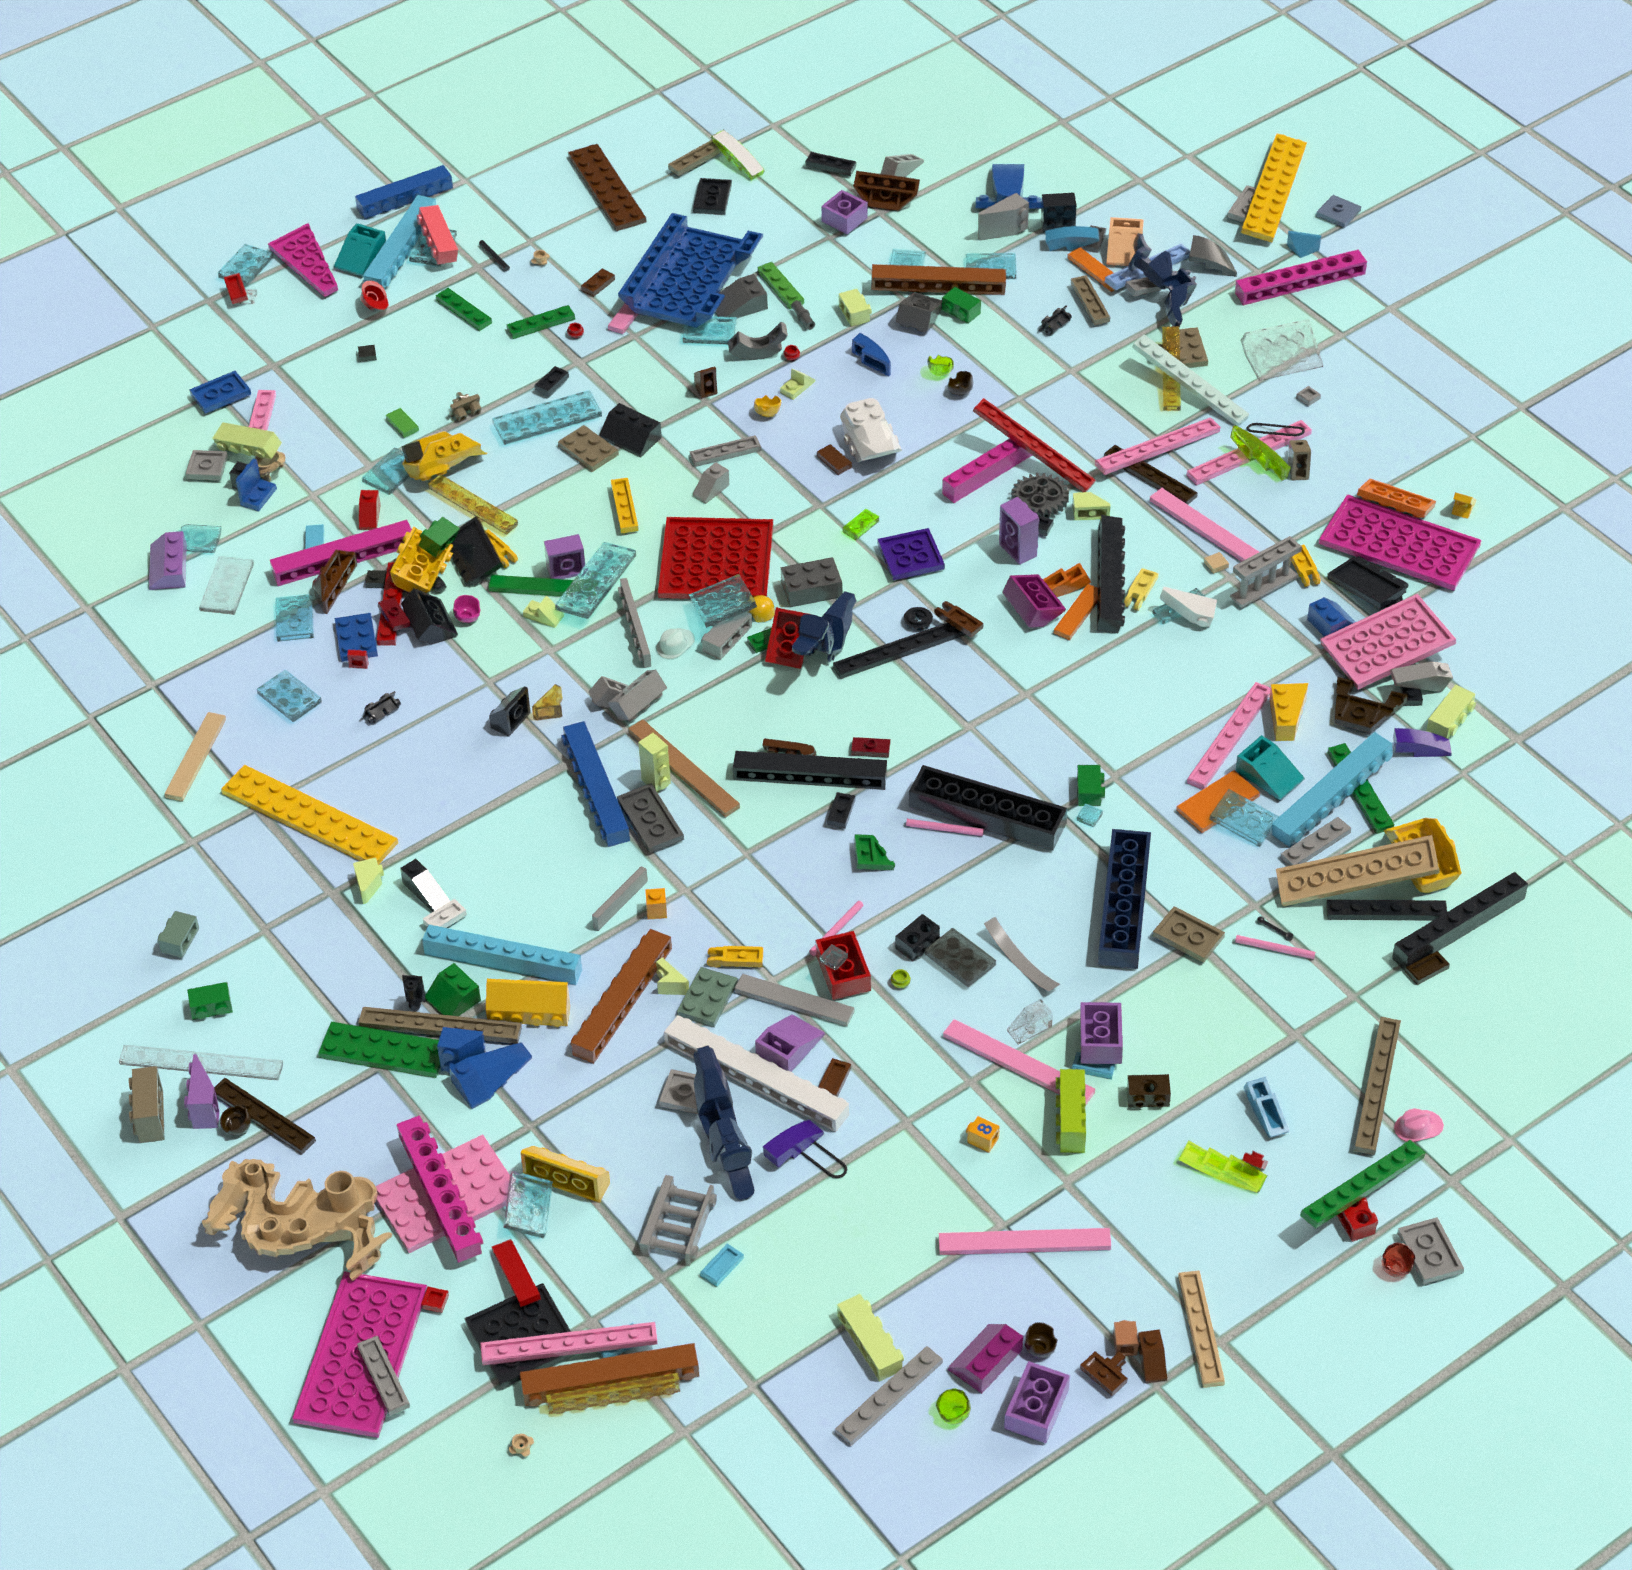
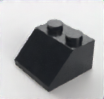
(511, 712)

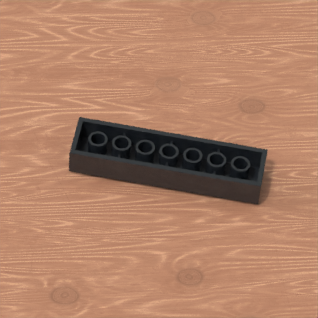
(988, 807)

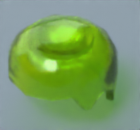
(940, 365)
(953, 1406)

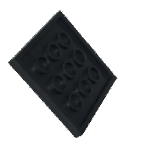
(511, 1321)

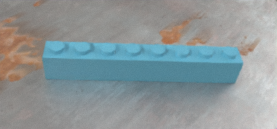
(398, 245)
(1332, 789)
(502, 954)

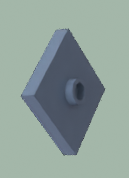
(1338, 211)

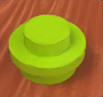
(900, 978)

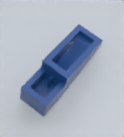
(871, 354)

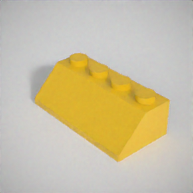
(528, 1002)
(566, 1172)

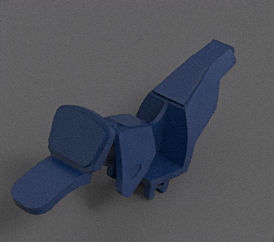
(1161, 274)
(826, 632)
(720, 1123)

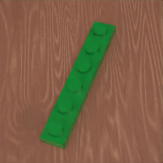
(1364, 795)

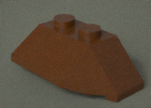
(885, 190)
(333, 578)

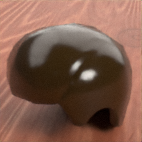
(961, 383)
(235, 1120)
(1040, 1340)

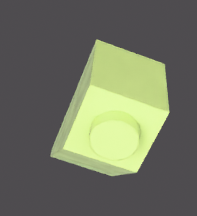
(1089, 506)
(368, 877)

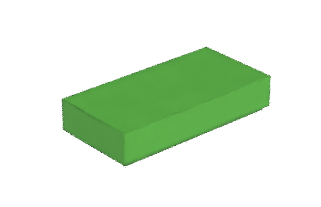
(402, 422)

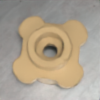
(540, 257)
(520, 1439)

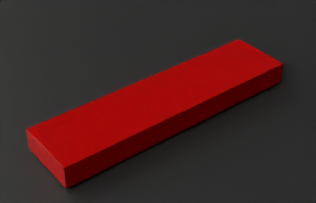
(516, 1273)

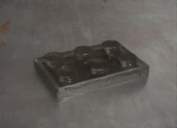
(960, 957)

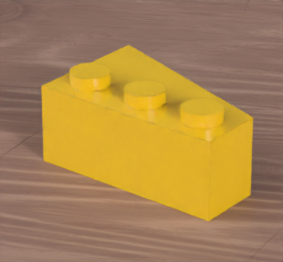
(1286, 709)

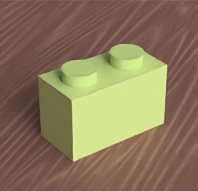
(854, 307)

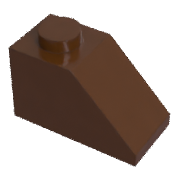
(706, 382)
(1152, 1356)

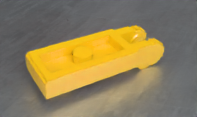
(502, 549)
(1305, 566)
(735, 956)

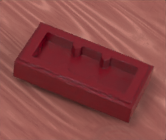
(393, 614)
(870, 747)

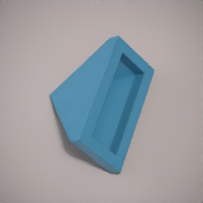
(1303, 243)

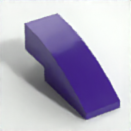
(1421, 743)
(791, 1142)

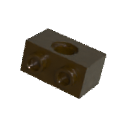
(1156, 1085)

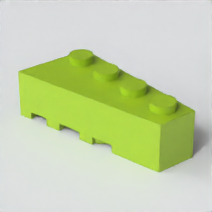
(1072, 1111)

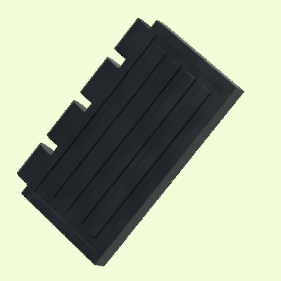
(474, 553)
(1368, 581)

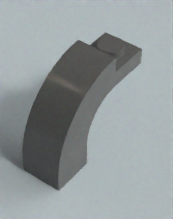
(758, 348)

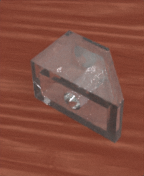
(1031, 1022)

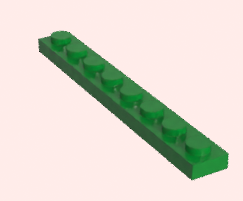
(1362, 1184)

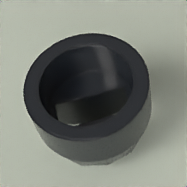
(439, 585)

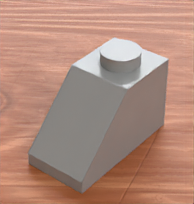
(712, 483)
(605, 690)

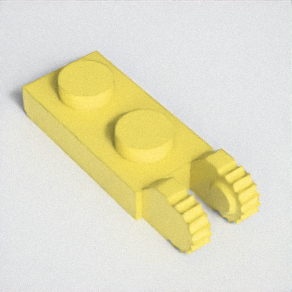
(1141, 587)

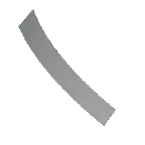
(1017, 957)

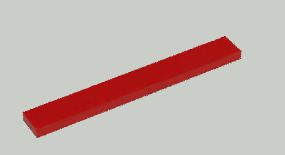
(1034, 445)

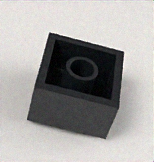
(1058, 210)

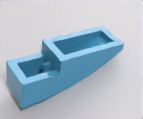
(1071, 237)
(1266, 1107)

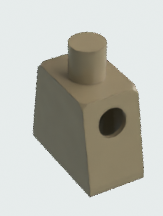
(1299, 452)

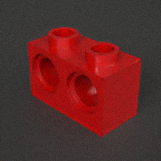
(1354, 1217)

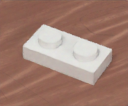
(446, 915)

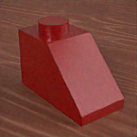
(369, 509)

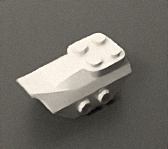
(868, 430)

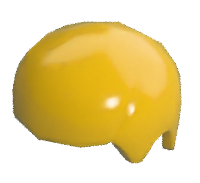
(766, 406)
(765, 609)

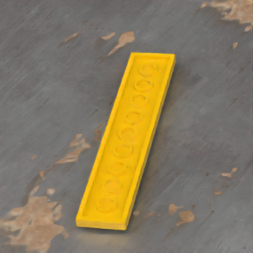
(1274, 188)
(309, 815)

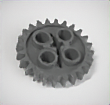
(1042, 494)

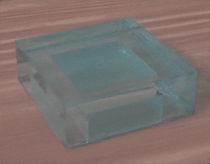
(1089, 815)
(833, 957)

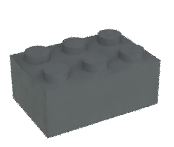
(811, 582)

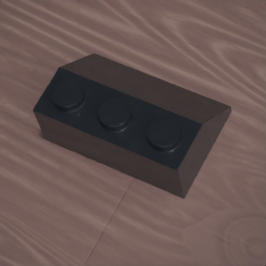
(630, 430)
(428, 617)

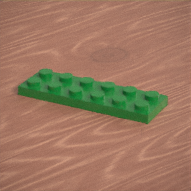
(381, 1049)

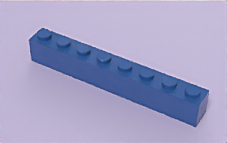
(595, 783)

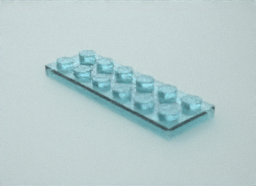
(547, 417)
(595, 580)

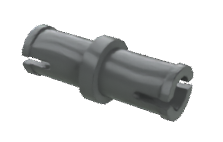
(803, 315)

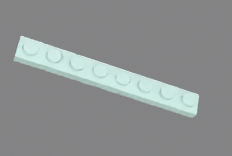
(1190, 380)

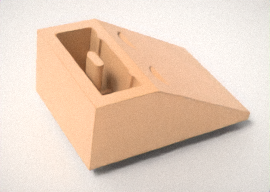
(1121, 240)

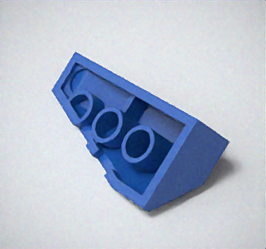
(484, 1073)

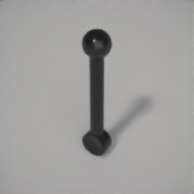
(1288, 936)

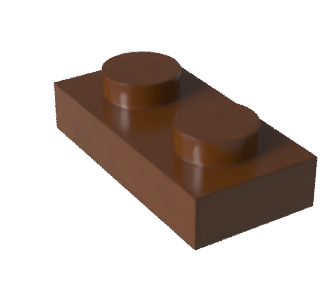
(598, 282)

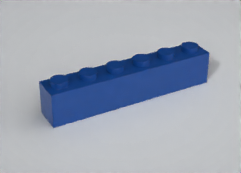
(403, 191)

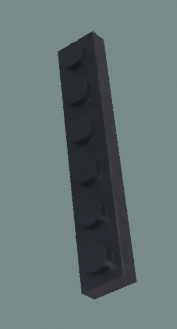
(1385, 909)

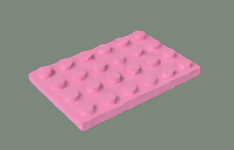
(1388, 641)
(480, 1180)

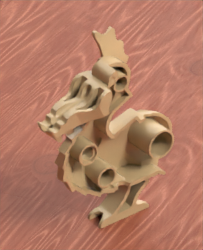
(303, 1217)

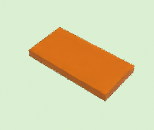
(1201, 805)

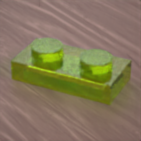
(860, 524)

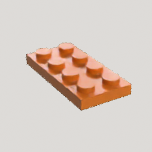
(1397, 498)

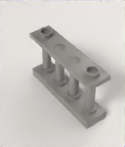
(1261, 562)
(662, 1207)

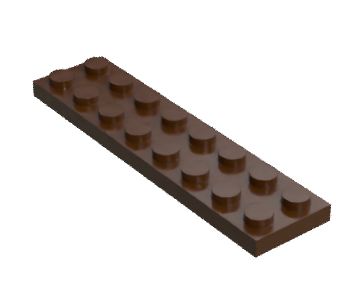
(607, 187)

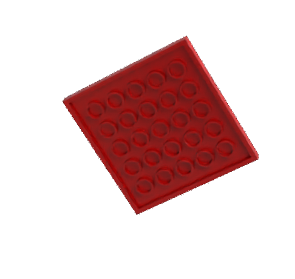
(712, 550)

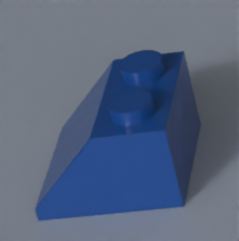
(1328, 616)
(459, 1044)

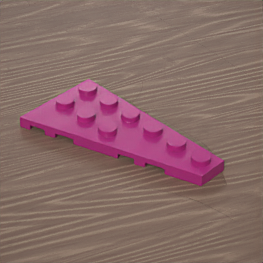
(306, 258)

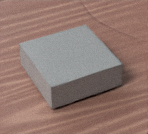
(1308, 396)

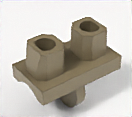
(464, 403)

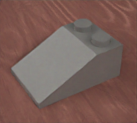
(1004, 218)

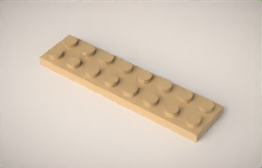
(1357, 870)

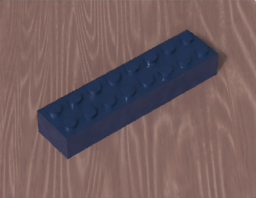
(1124, 899)

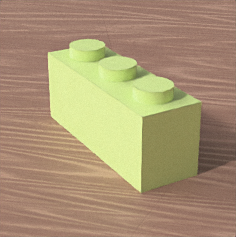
(1451, 712)
(654, 762)

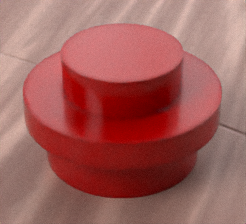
(575, 330)
(791, 352)

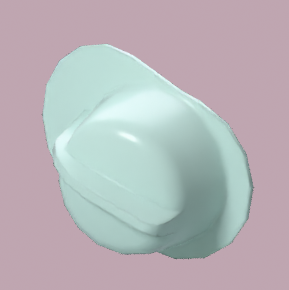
(674, 642)

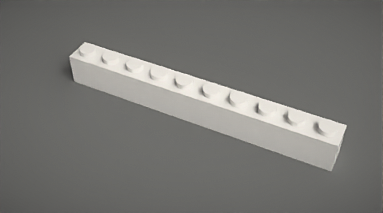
(760, 1074)

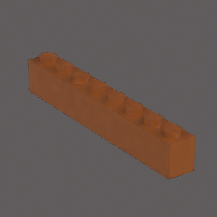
(938, 279)
(620, 996)
(609, 1370)

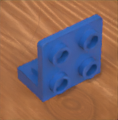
(252, 489)

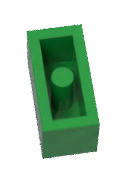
(961, 305)
(438, 536)
(1089, 785)
(210, 1000)

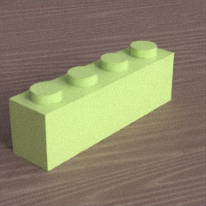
(247, 440)
(870, 1337)

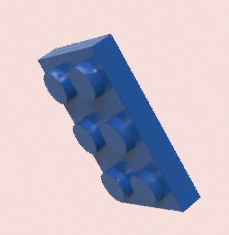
(220, 391)
(356, 633)

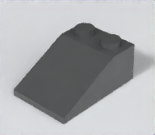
(743, 298)
(918, 312)

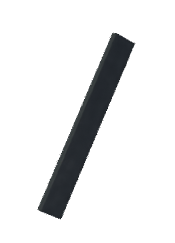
(896, 650)

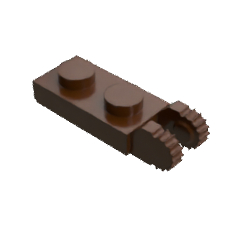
(959, 619)
(788, 747)

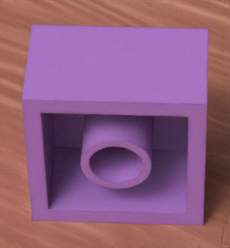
(844, 212)
(564, 557)

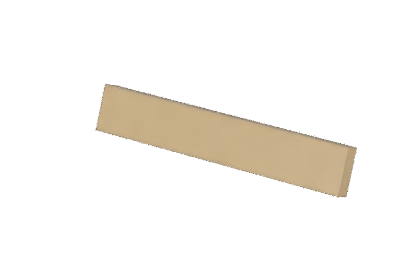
(195, 756)
(1201, 1329)

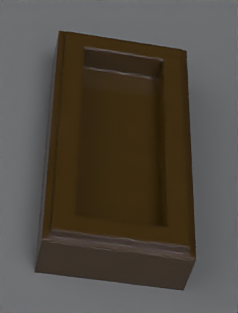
(1427, 967)

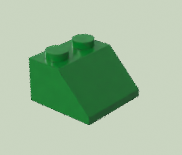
(453, 992)

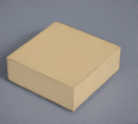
(1216, 562)

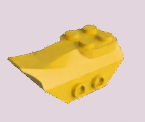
(441, 453)
(415, 566)
(1444, 848)

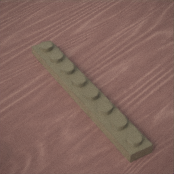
(433, 1023)
(1377, 1086)

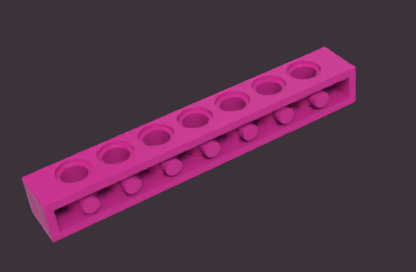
(1300, 277)
(425, 1160)

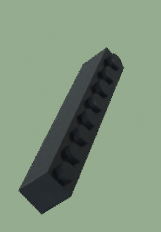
(1110, 574)
(810, 770)
(1460, 920)

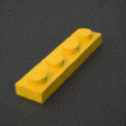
(624, 505)

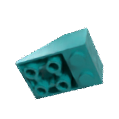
(360, 249)
(1268, 768)

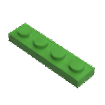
(779, 284)

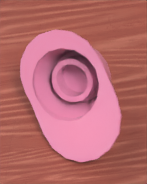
(1418, 1125)

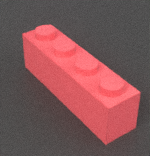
(437, 234)

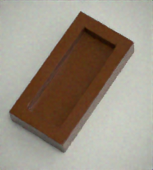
(834, 459)
(835, 1076)

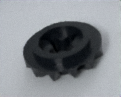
(922, 613)

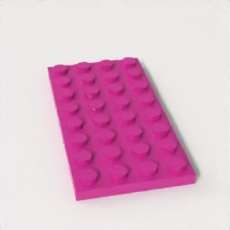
(1400, 542)
(338, 1385)

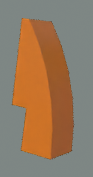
(1068, 581)

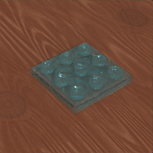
(722, 601)

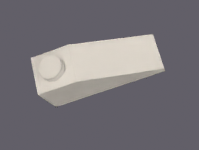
(1193, 607)

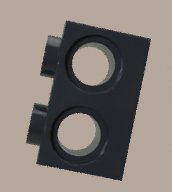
(917, 937)

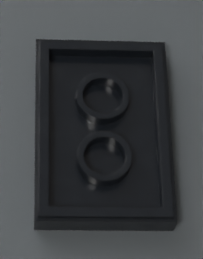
(712, 196)

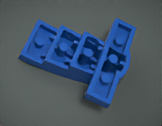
(1006, 181)

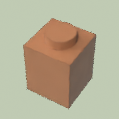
(1125, 1338)

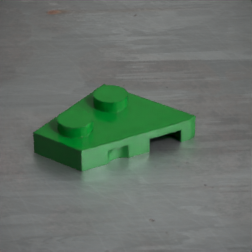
(870, 854)

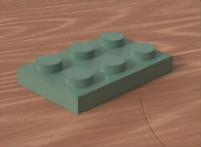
(707, 997)

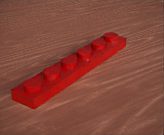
(386, 635)

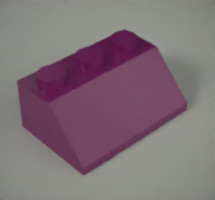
(1032, 599)
(987, 1356)

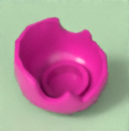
(466, 608)

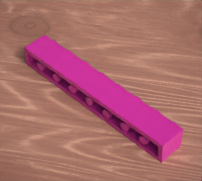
(365, 545)

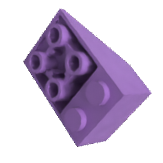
(787, 1042)
(201, 1098)

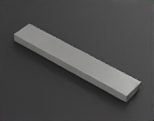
(794, 1000)

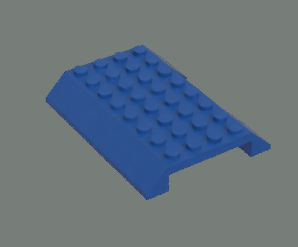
(685, 272)

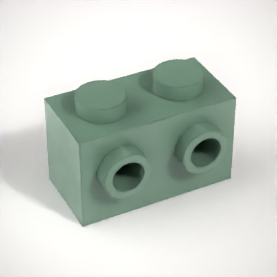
(178, 934)

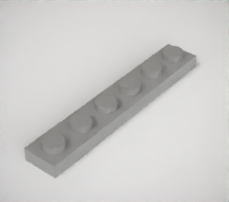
(635, 627)
(888, 1396)

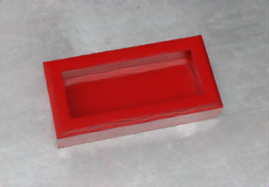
(235, 288)

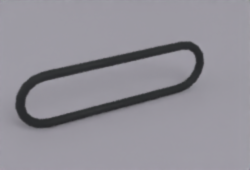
(1275, 433)
(821, 1167)

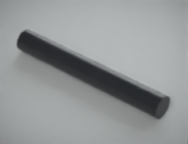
(494, 255)

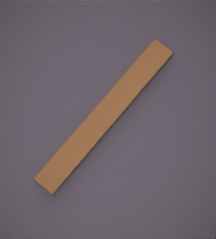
(690, 772)

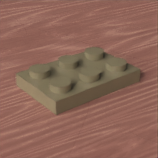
(1192, 348)
(588, 448)
(1188, 934)

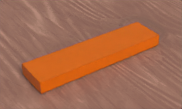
(1090, 266)
(1077, 612)

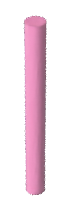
(944, 827)
(841, 923)
(1275, 947)

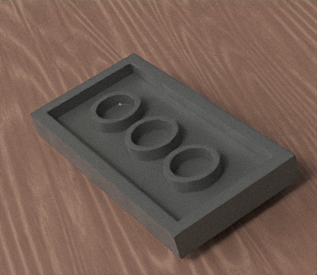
(650, 818)

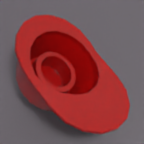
(374, 296)

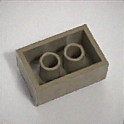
(147, 1104)

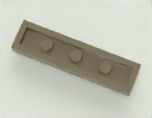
(694, 158)
(1090, 300)

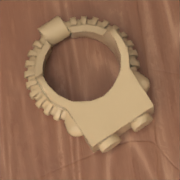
(267, 465)

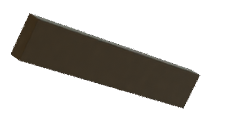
(1157, 478)
(265, 1116)

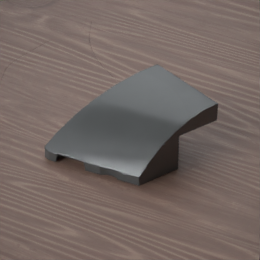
(1212, 254)

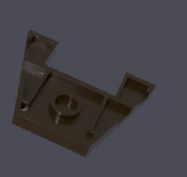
(1363, 713)

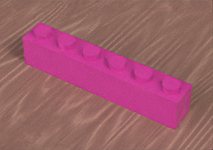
(983, 470)

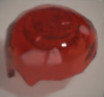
(1398, 1260)

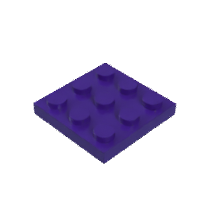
(911, 554)

